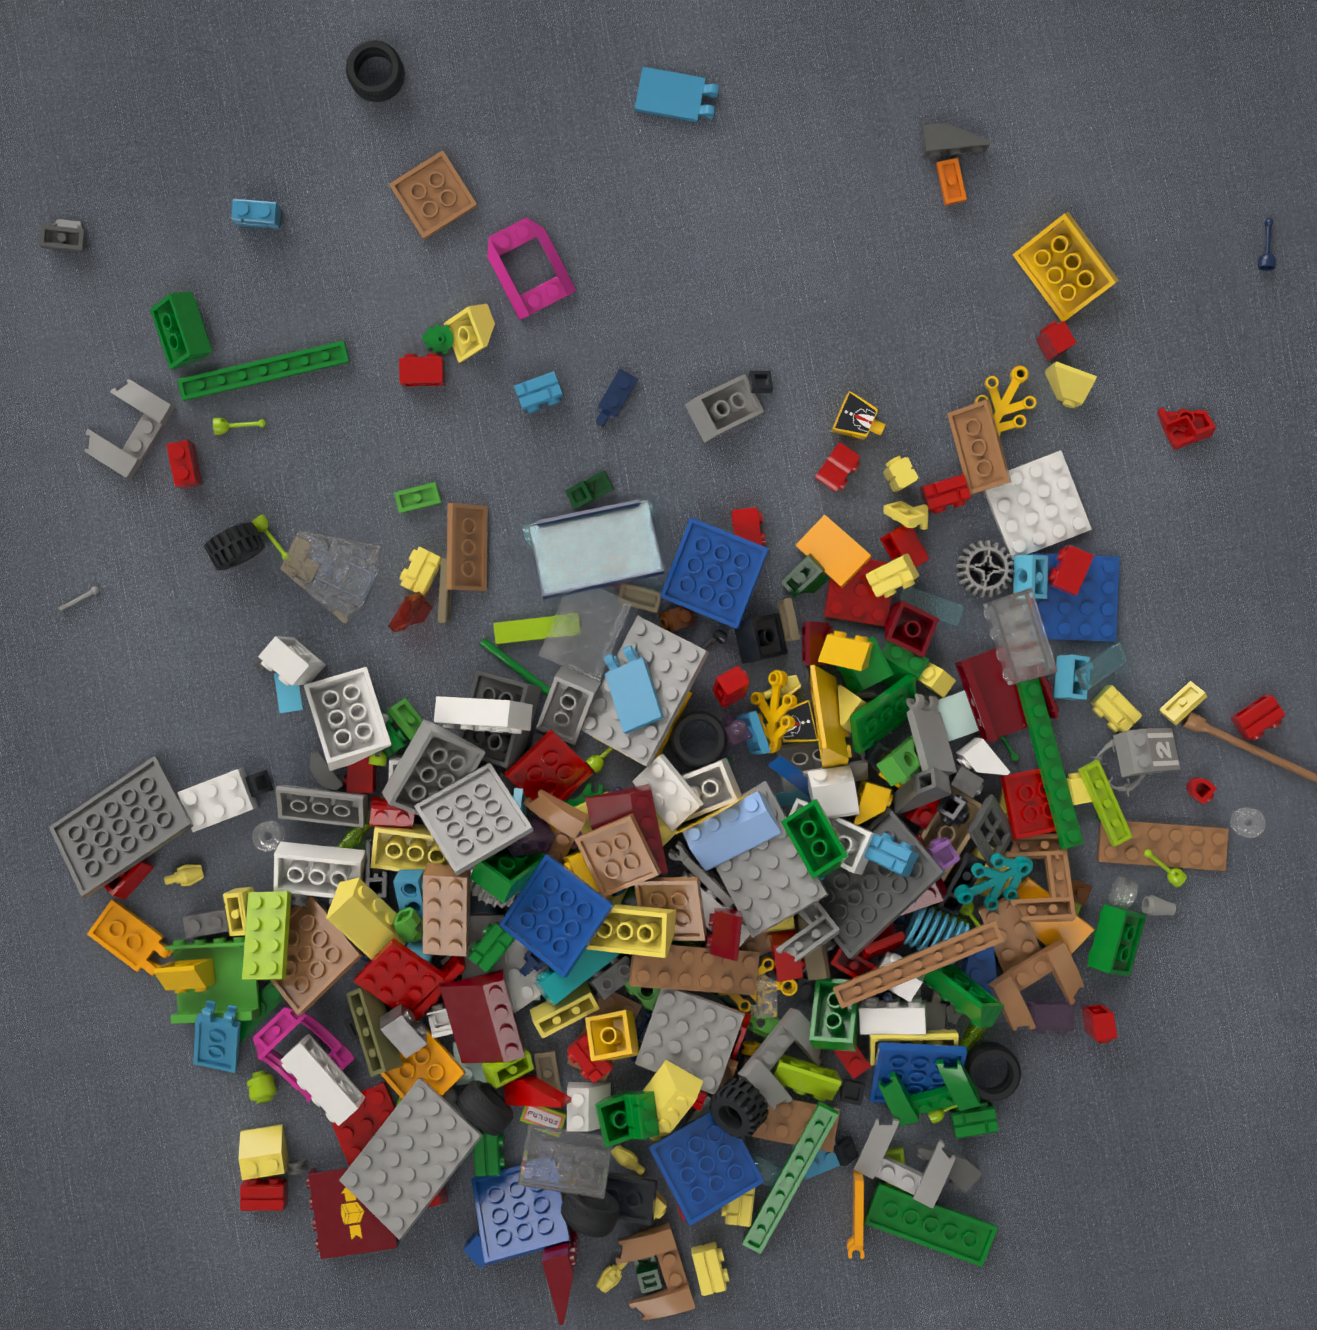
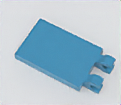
(674, 95)
(633, 691)
(217, 1039)

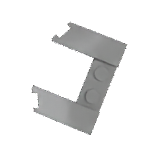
(129, 458)
(817, 933)
(757, 1069)
(924, 1186)

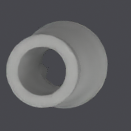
(1156, 906)

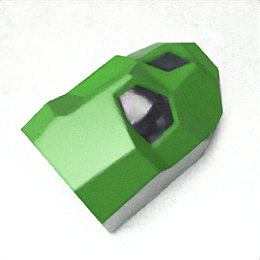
(408, 925)
(762, 1026)

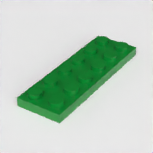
(934, 1227)

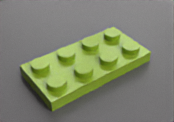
(266, 935)

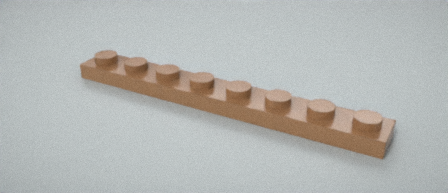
(918, 964)

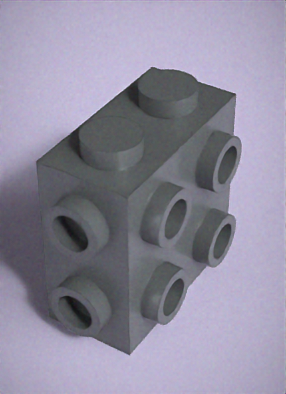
(611, 976)

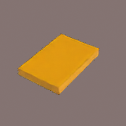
(834, 550)

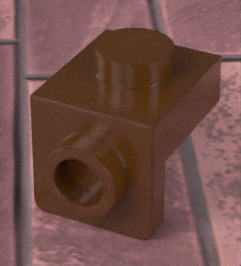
(676, 619)
(1080, 891)

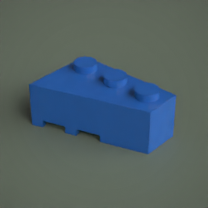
(981, 967)

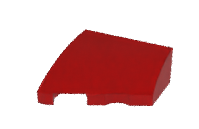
(1185, 426)

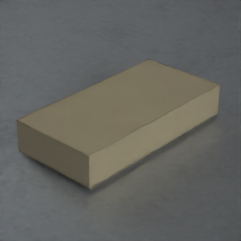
(640, 597)
(788, 619)

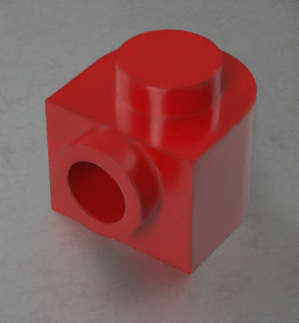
(1200, 790)

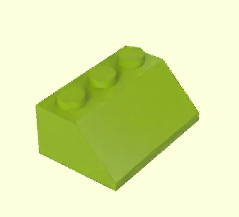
(807, 1077)

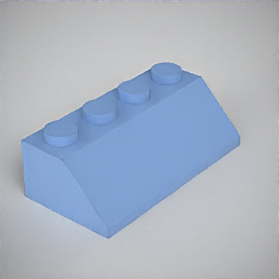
(732, 831)

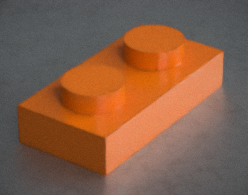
(951, 181)

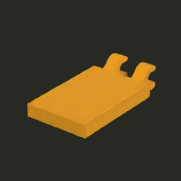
(128, 937)
(855, 1242)

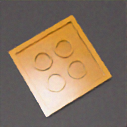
(430, 1063)

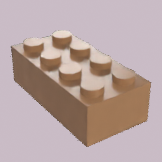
(446, 911)

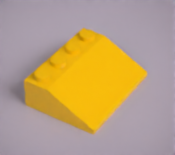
(1065, 267)
(826, 711)

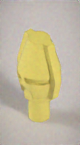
(791, 687)
(185, 875)
(627, 1159)
(610, 1277)

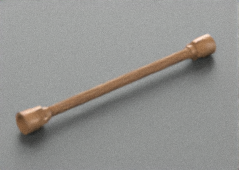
(1197, 723)

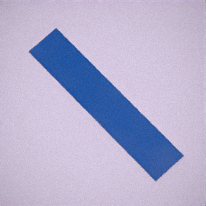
(790, 773)

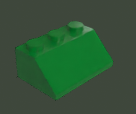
(181, 329)
(815, 840)
(1116, 940)

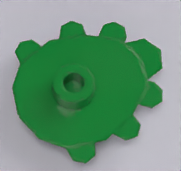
(438, 338)

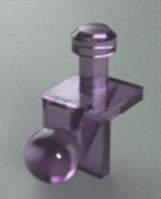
(736, 730)

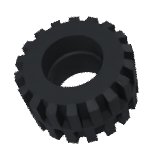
(234, 546)
(738, 1108)

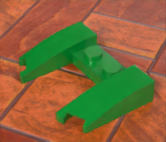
(958, 1091)

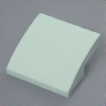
(956, 715)

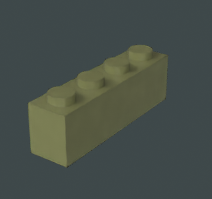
(377, 1048)

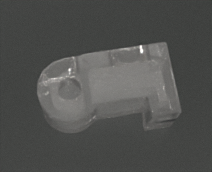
(765, 998)

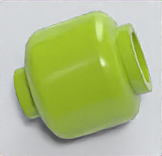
(261, 1087)

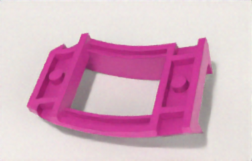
(544, 293)
(279, 1027)

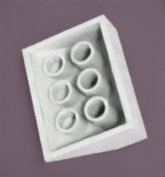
(347, 717)

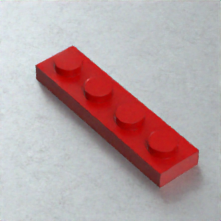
(452, 968)

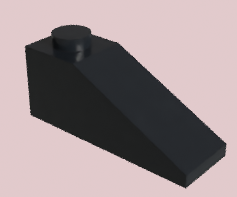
(959, 875)
(376, 878)

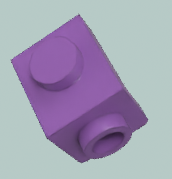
(943, 852)

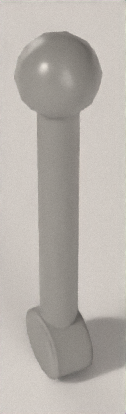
(94, 590)

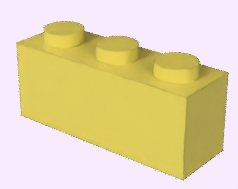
(574, 1006)

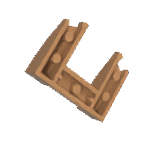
(560, 815)
(1060, 905)
(1053, 959)
(659, 1242)

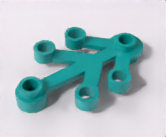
(996, 880)

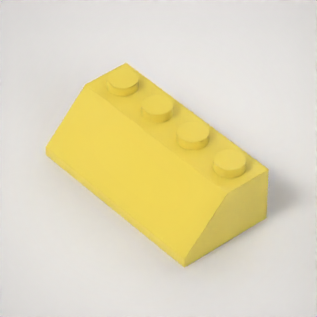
(404, 848)
(363, 917)
(636, 931)
(936, 1037)
(674, 1095)

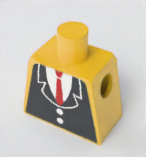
(857, 418)
(804, 724)

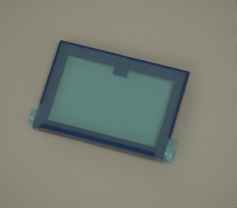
(595, 548)

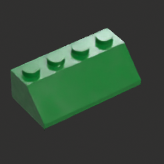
(965, 995)

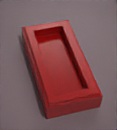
(883, 945)

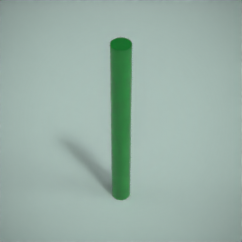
(514, 666)

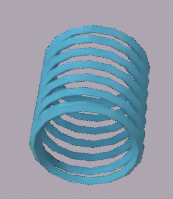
(918, 916)

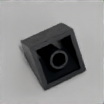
(761, 638)

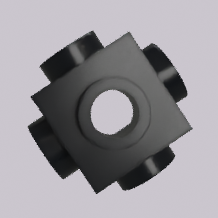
(953, 810)

